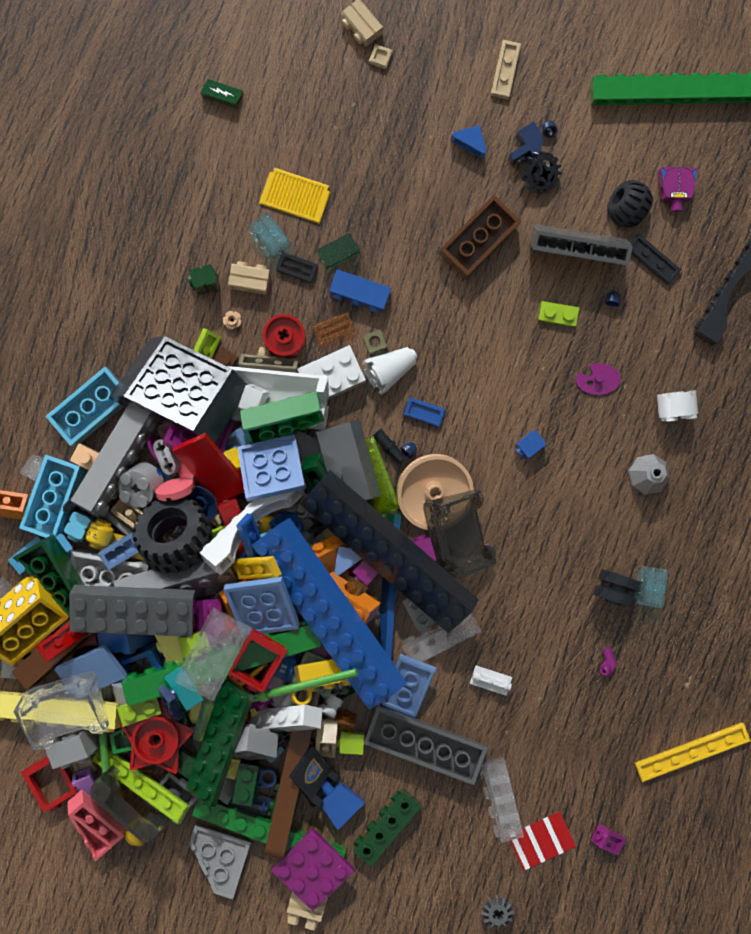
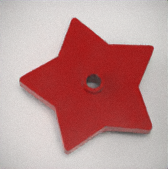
(148, 751)

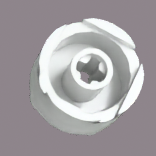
(677, 404)

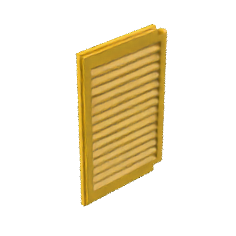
(295, 195)

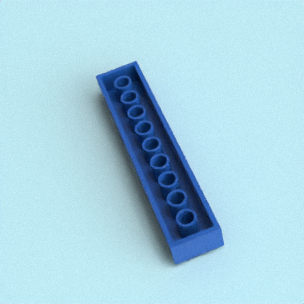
(331, 614)

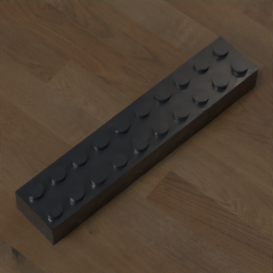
(389, 552)

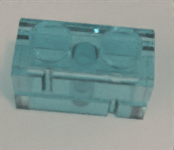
(269, 235)
(653, 586)

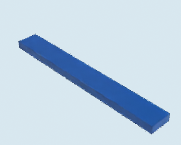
(388, 599)

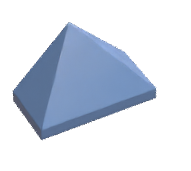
(118, 551)
(345, 559)

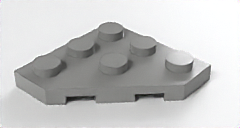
(220, 857)

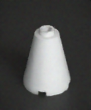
(388, 368)

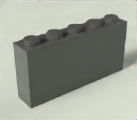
(581, 244)

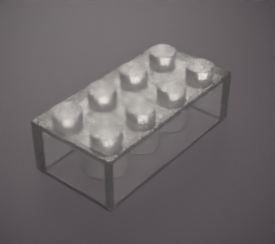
(213, 654)

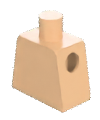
(84, 456)

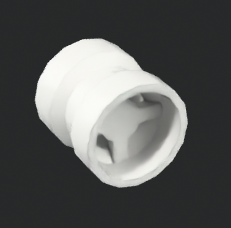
(330, 706)

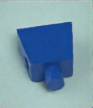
(340, 802)

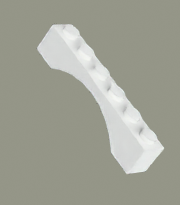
(222, 549)

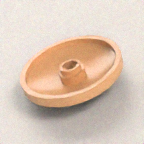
(430, 479)

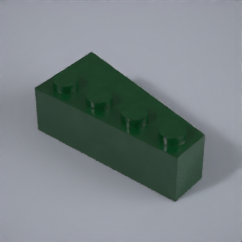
(52, 568)

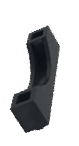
(715, 321)

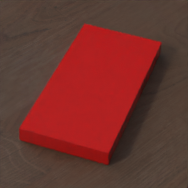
(210, 467)

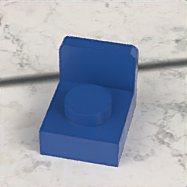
(282, 516)

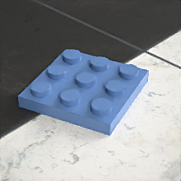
(271, 467)
(262, 604)

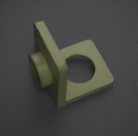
(379, 350)

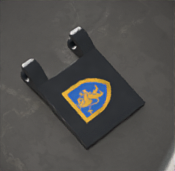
(311, 774)

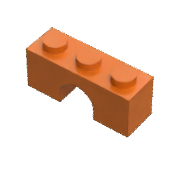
(363, 604)

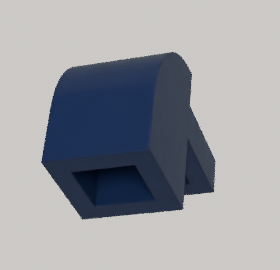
(530, 140)

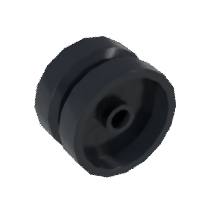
(617, 588)

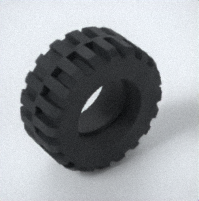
(180, 552)

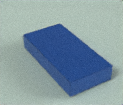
(424, 412)

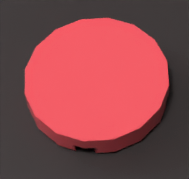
(174, 489)

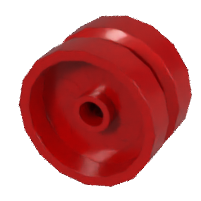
(279, 326)

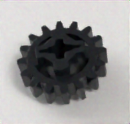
(548, 172)

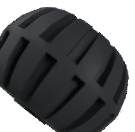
(630, 203)

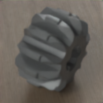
(500, 905)

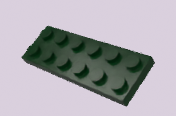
(219, 742)

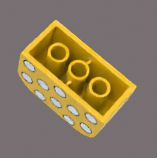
(26, 619)

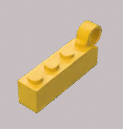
(312, 671)

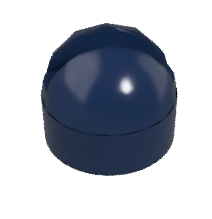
(551, 132)
(613, 299)
(409, 449)

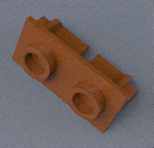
(345, 719)

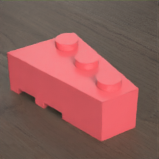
(93, 824)

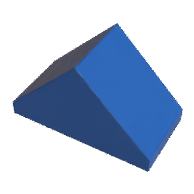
(471, 140)

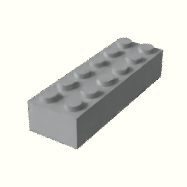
(115, 459)

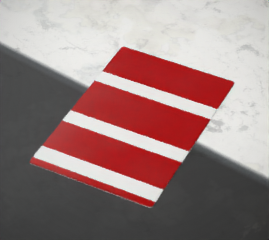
(542, 841)

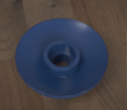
(205, 500)

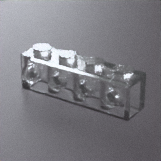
(438, 640)
(502, 799)

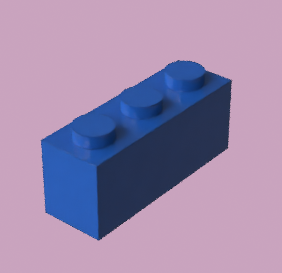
(359, 291)

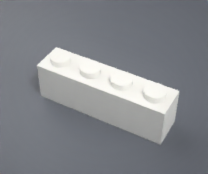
(289, 718)

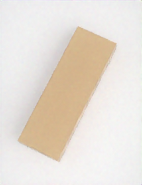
(505, 69)

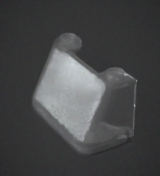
(61, 709)

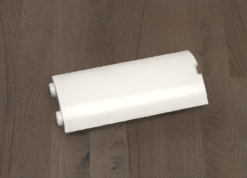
(286, 385)

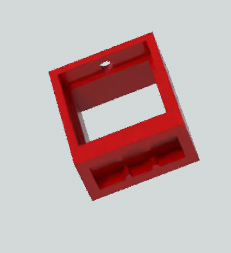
(267, 642)
(37, 792)

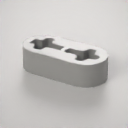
(166, 457)

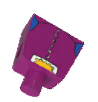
(676, 185)

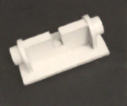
(491, 680)

